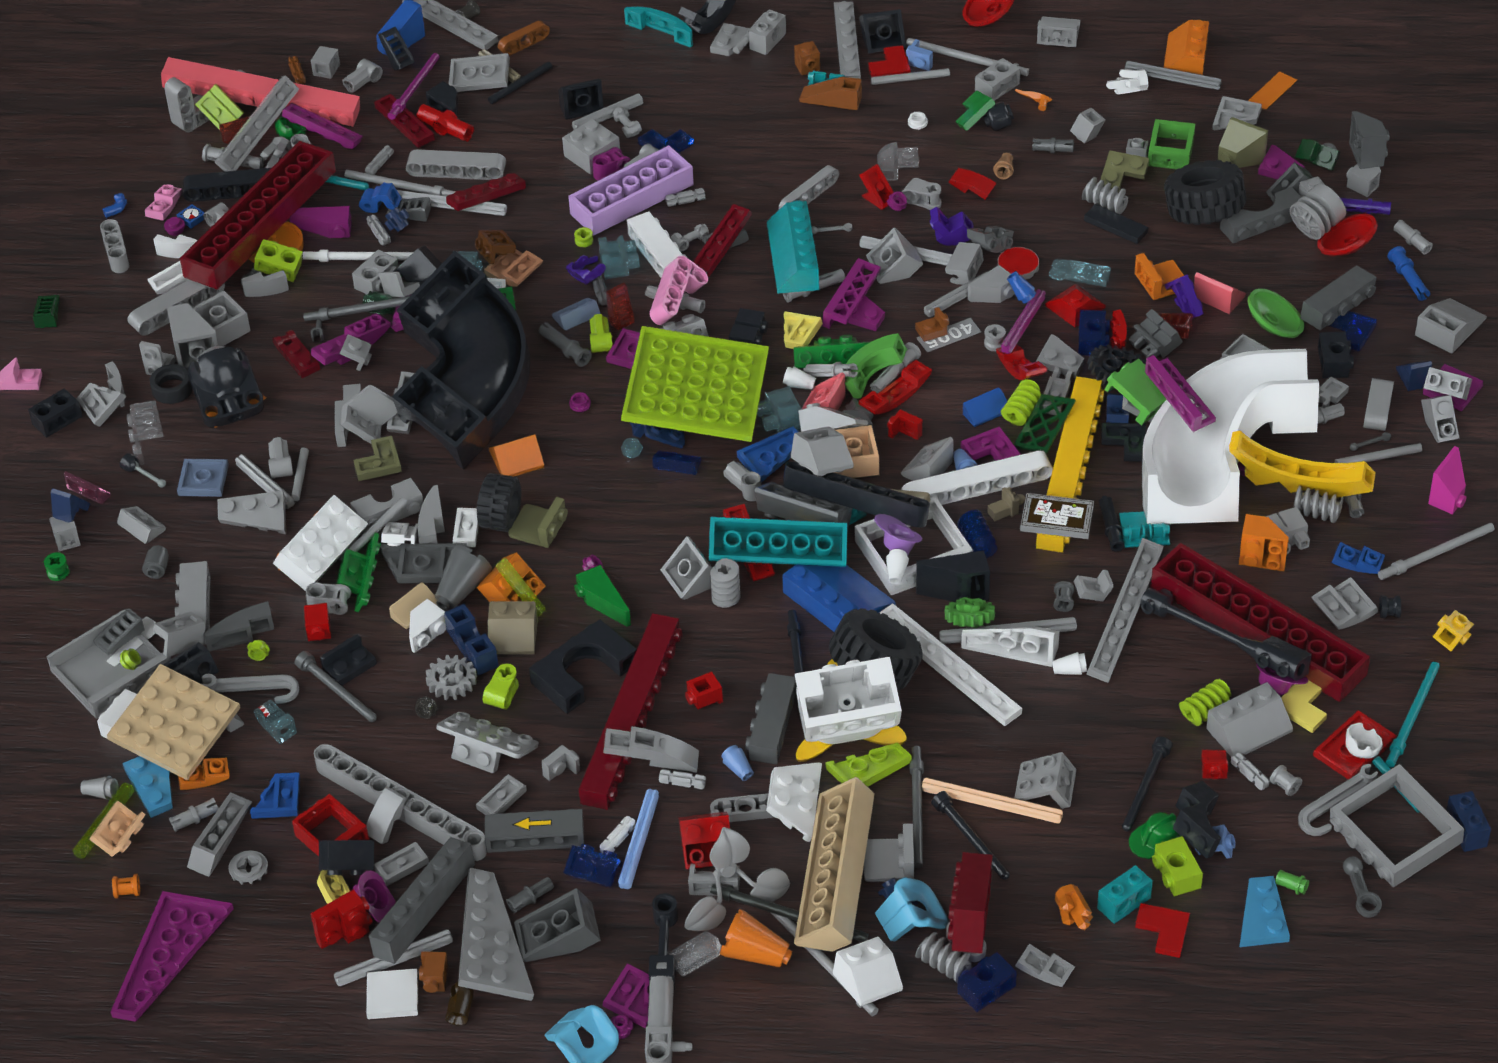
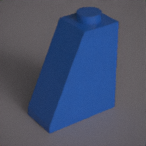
(409, 23)

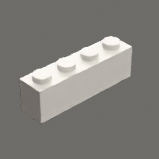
(653, 241)

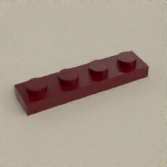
(405, 122)
(484, 192)
(722, 238)

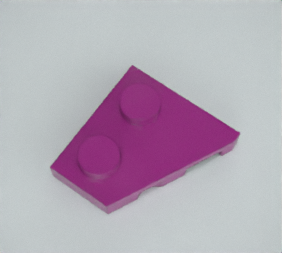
(1276, 163)
(866, 315)
(630, 995)

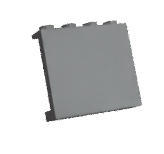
(92, 679)

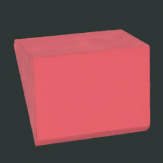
(1217, 293)
(828, 393)

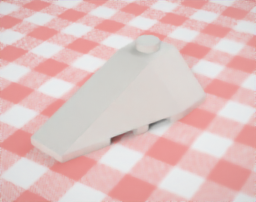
(1019, 643)

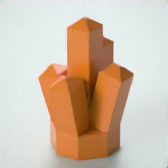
(1073, 906)

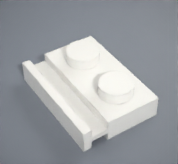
(397, 533)

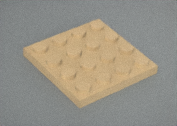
(173, 721)

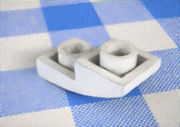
(172, 247)

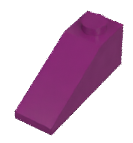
(325, 221)

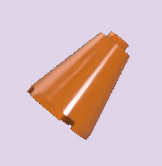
(754, 942)

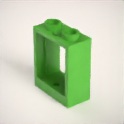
(1179, 157)

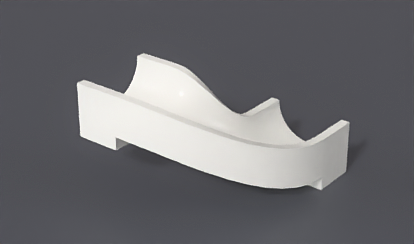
(1193, 473)

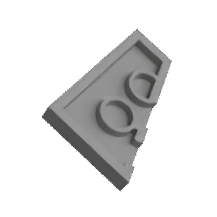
(256, 510)

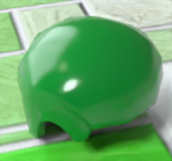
(287, 129)

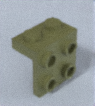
(539, 524)

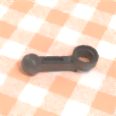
(1353, 867)

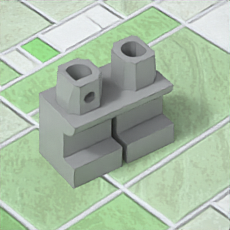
(1447, 383)
(1294, 526)

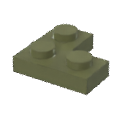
(1122, 165)
(382, 463)

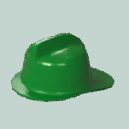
(1155, 830)

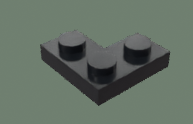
(1125, 434)

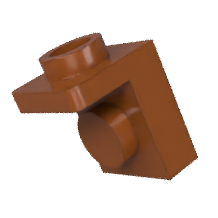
(933, 327)

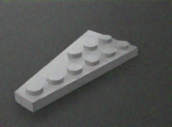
(489, 948)

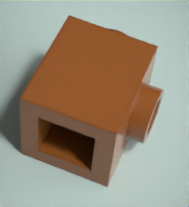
(804, 54)

